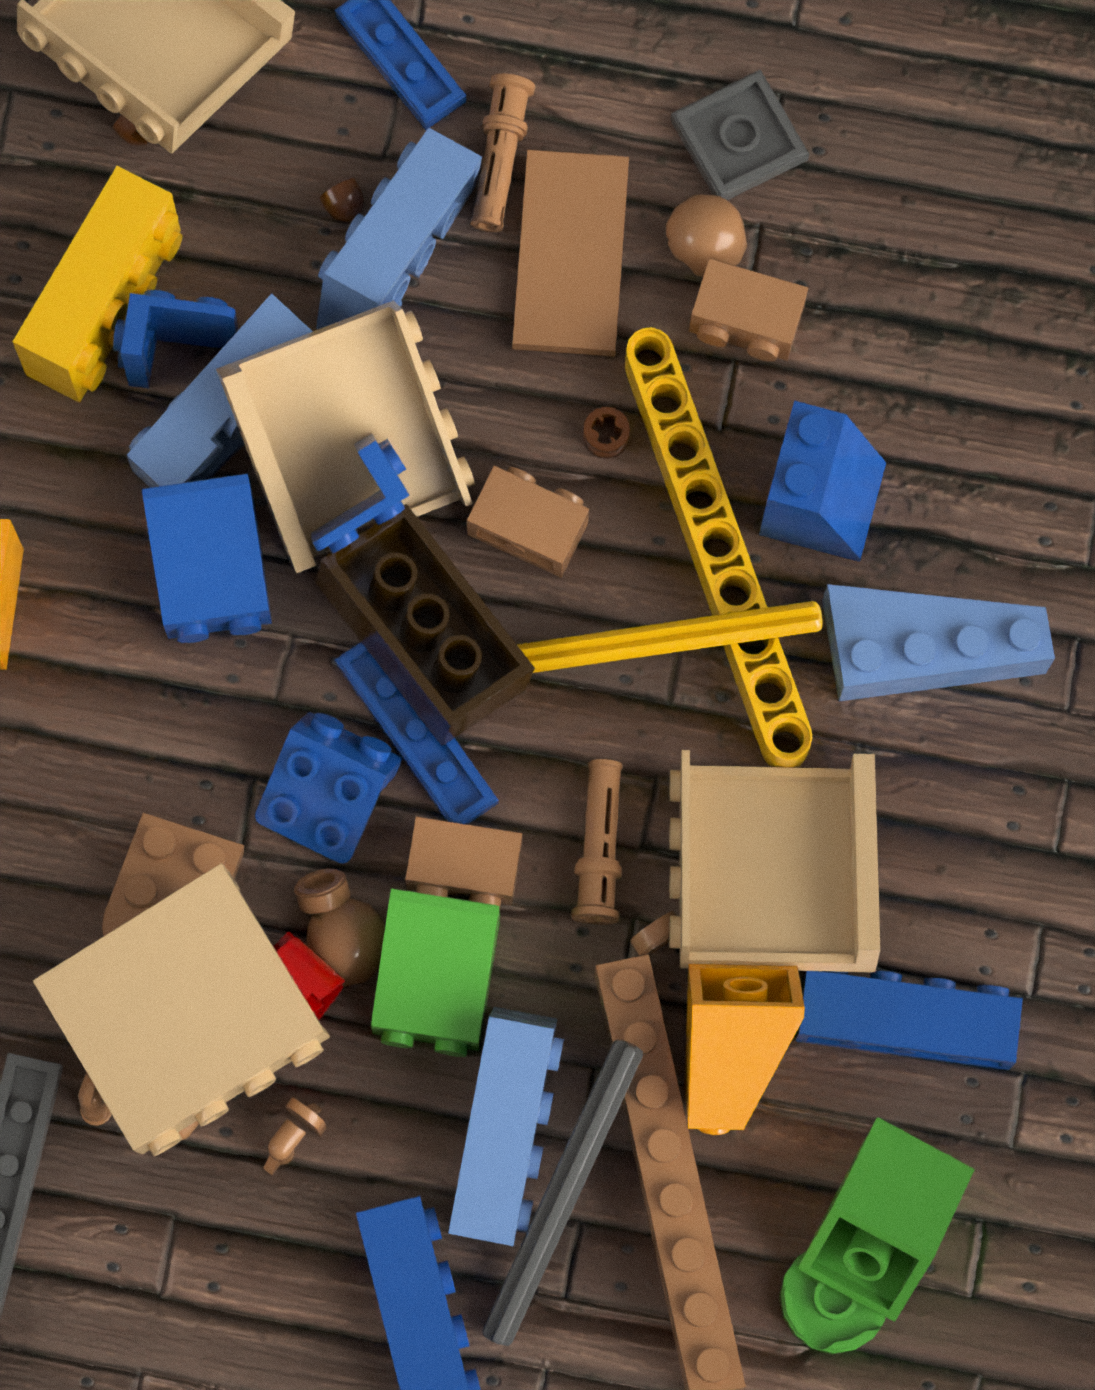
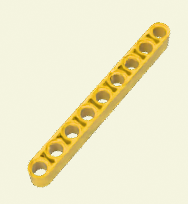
(711, 523)

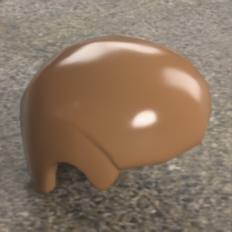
(704, 230)
(348, 940)

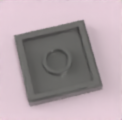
(739, 136)

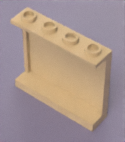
(158, 59)
(321, 395)
(776, 866)
(181, 1012)

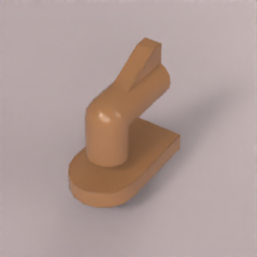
(289, 1134)

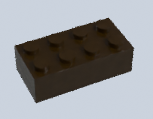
(424, 625)

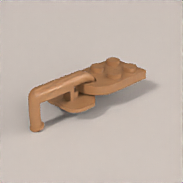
(156, 865)

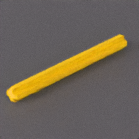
(674, 636)

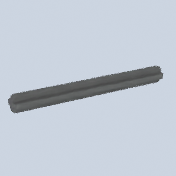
(562, 1192)

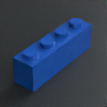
(911, 1018)
(413, 1297)

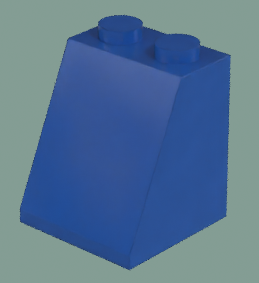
(823, 484)
(207, 557)

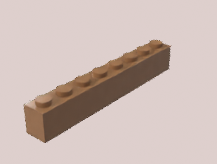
(670, 1181)

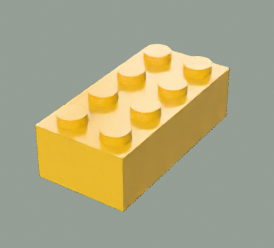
(109, 258)

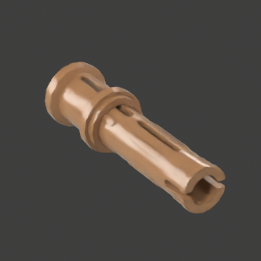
(503, 130)
(598, 866)

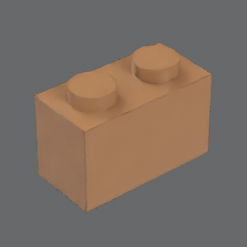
(747, 311)
(528, 519)
(463, 861)

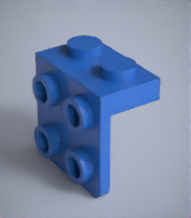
(164, 318)
(383, 505)
(326, 786)

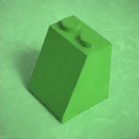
(435, 972)
(886, 1219)

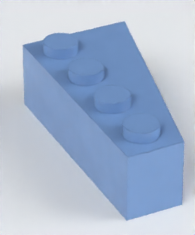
(398, 229)
(199, 426)
(925, 642)
(503, 1126)

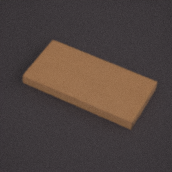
(570, 253)

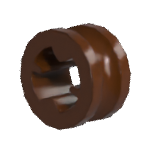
(621, 428)

